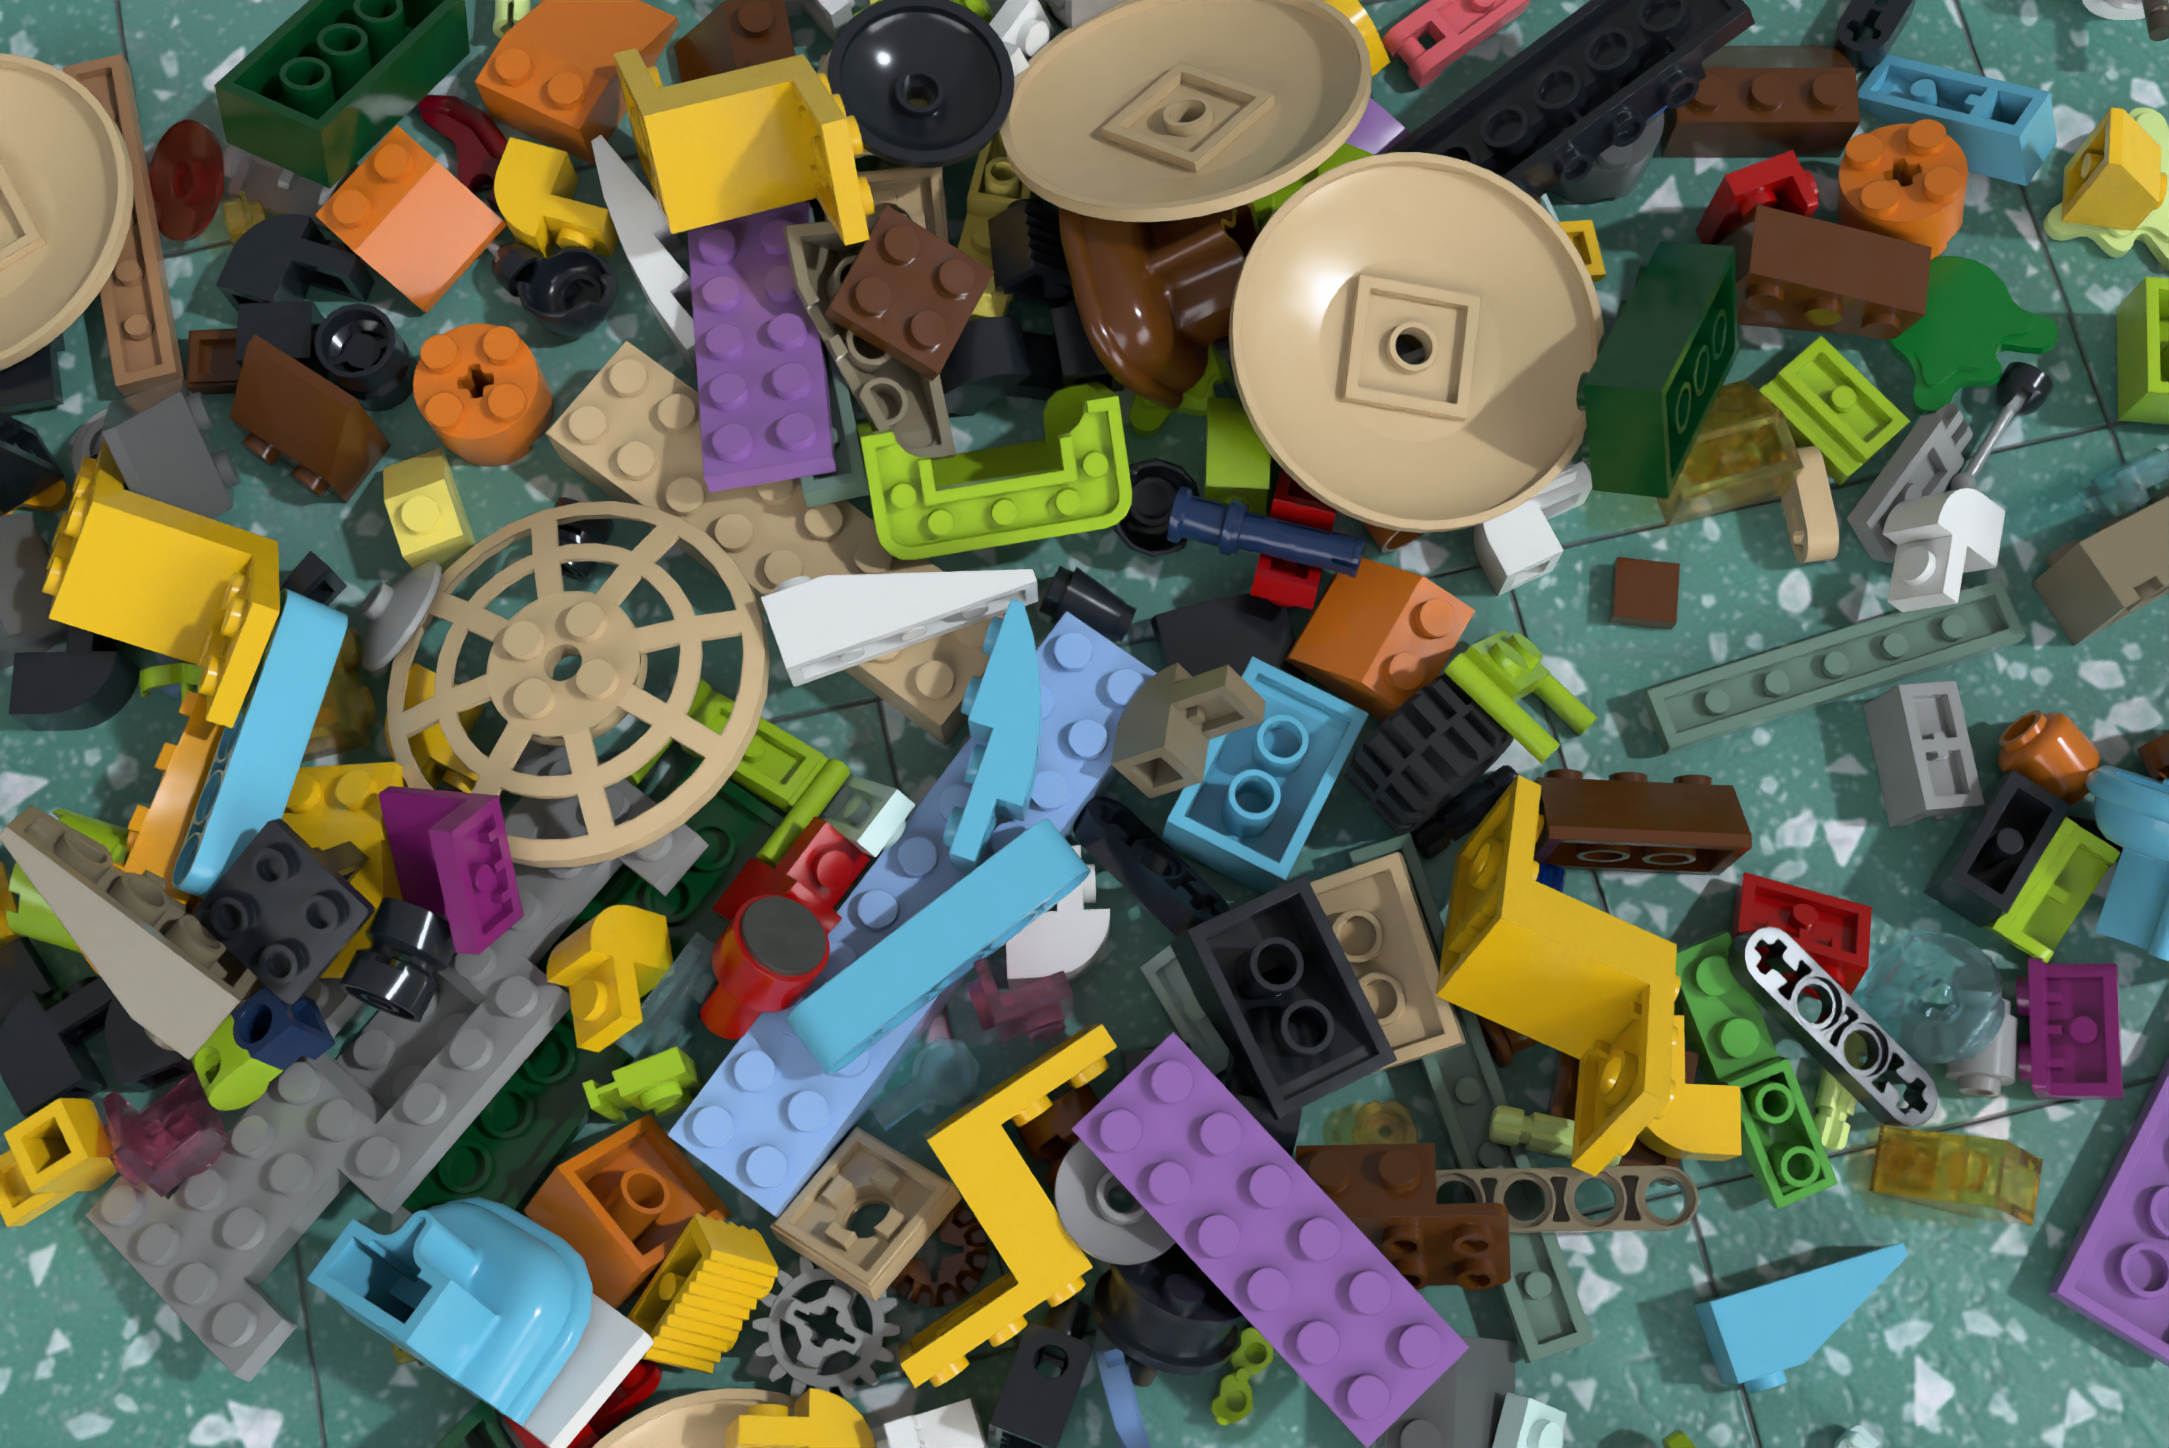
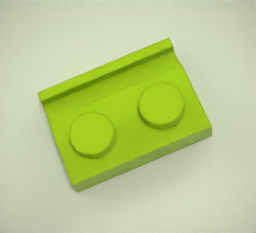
(1834, 409)
(655, 1083)

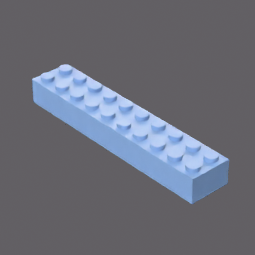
(769, 1106)

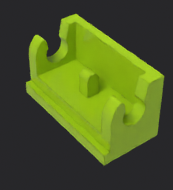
(2055, 891)

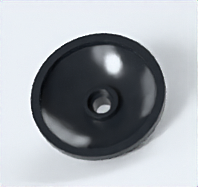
(930, 54)

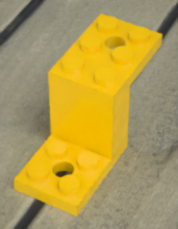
(746, 144)
(165, 582)
(1562, 978)
(1009, 1208)

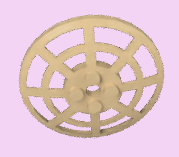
(600, 692)

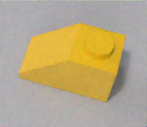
(2114, 175)

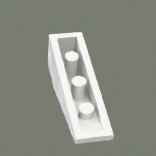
(861, 617)

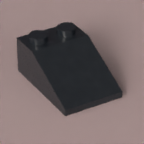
(1284, 997)

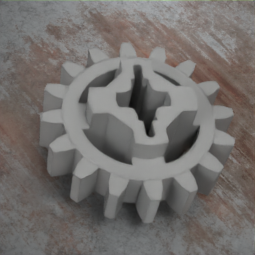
(813, 1357)

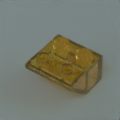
(1737, 458)

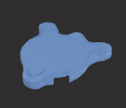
(1119, 1393)

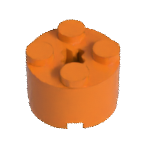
(1904, 184)
(483, 393)

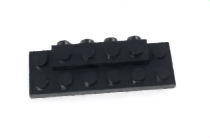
(1582, 89)

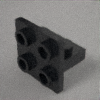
(287, 908)

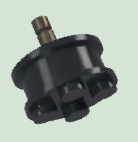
(1166, 1316)

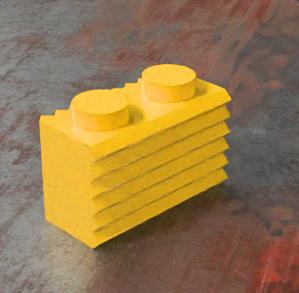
(704, 1293)

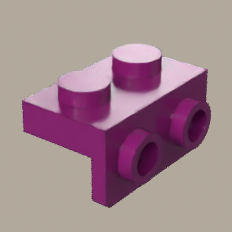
(2072, 1031)

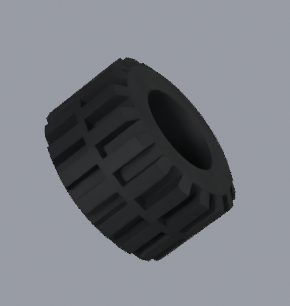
(1426, 755)

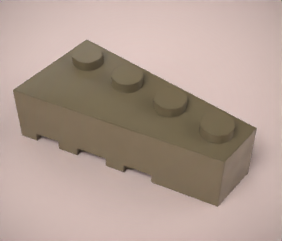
(2110, 572)

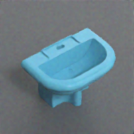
(2135, 816)
(468, 1295)

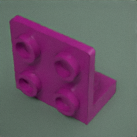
(454, 861)

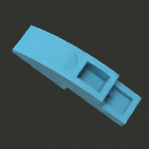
(1008, 716)

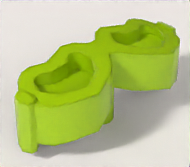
(164, 675)
(1234, 1393)

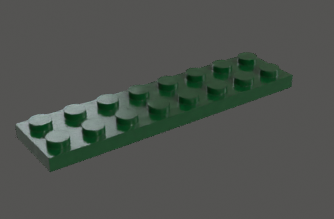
(544, 1102)

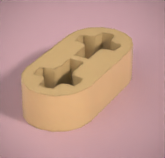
(1811, 511)

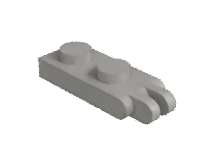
(1917, 469)

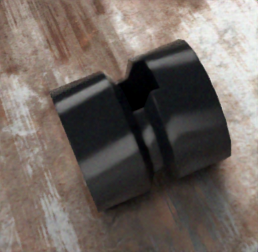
(366, 356)
(411, 937)

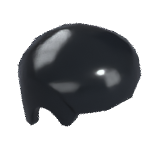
(570, 291)
(1153, 495)

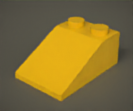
(342, 806)

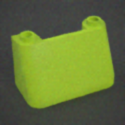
(1004, 493)

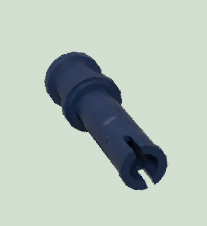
(1237, 528)

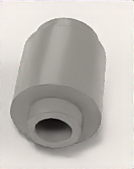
(1993, 1066)

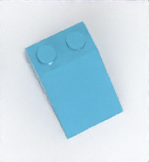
(1266, 782)

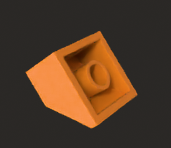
(410, 219)
(1379, 636)
(624, 1206)

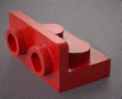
(1769, 183)
(1824, 926)

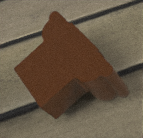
(1156, 293)

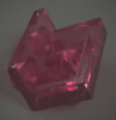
(1029, 1009)
(167, 1140)

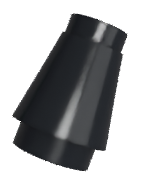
(1088, 602)

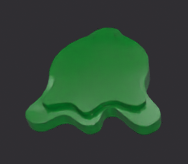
(1963, 332)

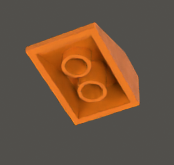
(559, 71)

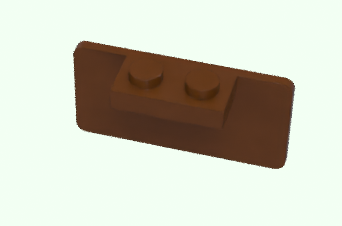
(1393, 1202)

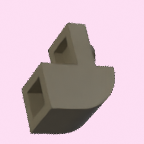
(1170, 723)

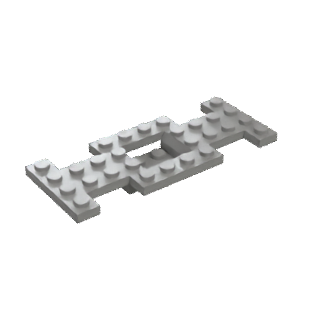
(379, 1108)

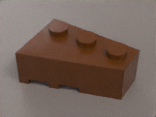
(1826, 276)

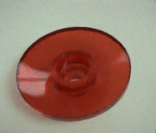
(186, 179)

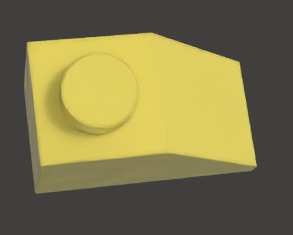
(427, 510)

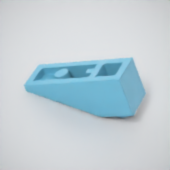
(1996, 123)
(1787, 1319)

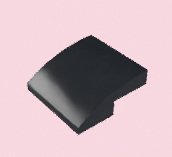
(1226, 634)

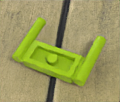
(1504, 671)
(773, 767)

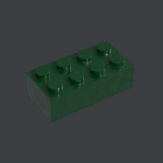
(339, 80)
(1660, 369)

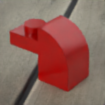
(1282, 580)
(811, 872)

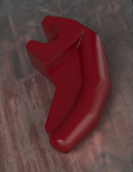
(474, 136)

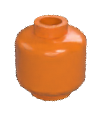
(2049, 753)

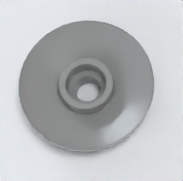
(397, 613)
(1090, 1220)

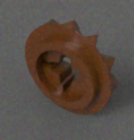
(957, 1273)

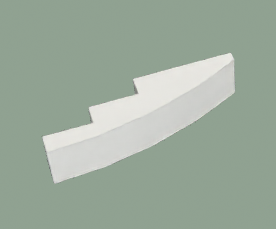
(648, 247)

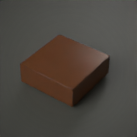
(212, 361)
(1644, 593)

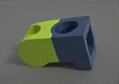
(257, 1046)

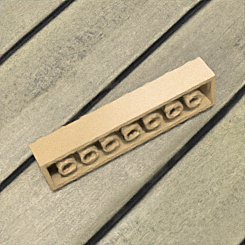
(642, 445)

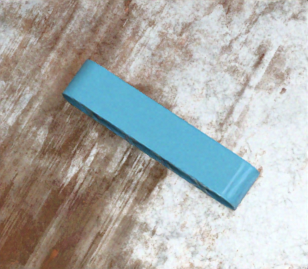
(265, 746)
(937, 946)

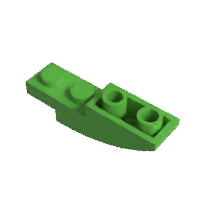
(1737, 1050)

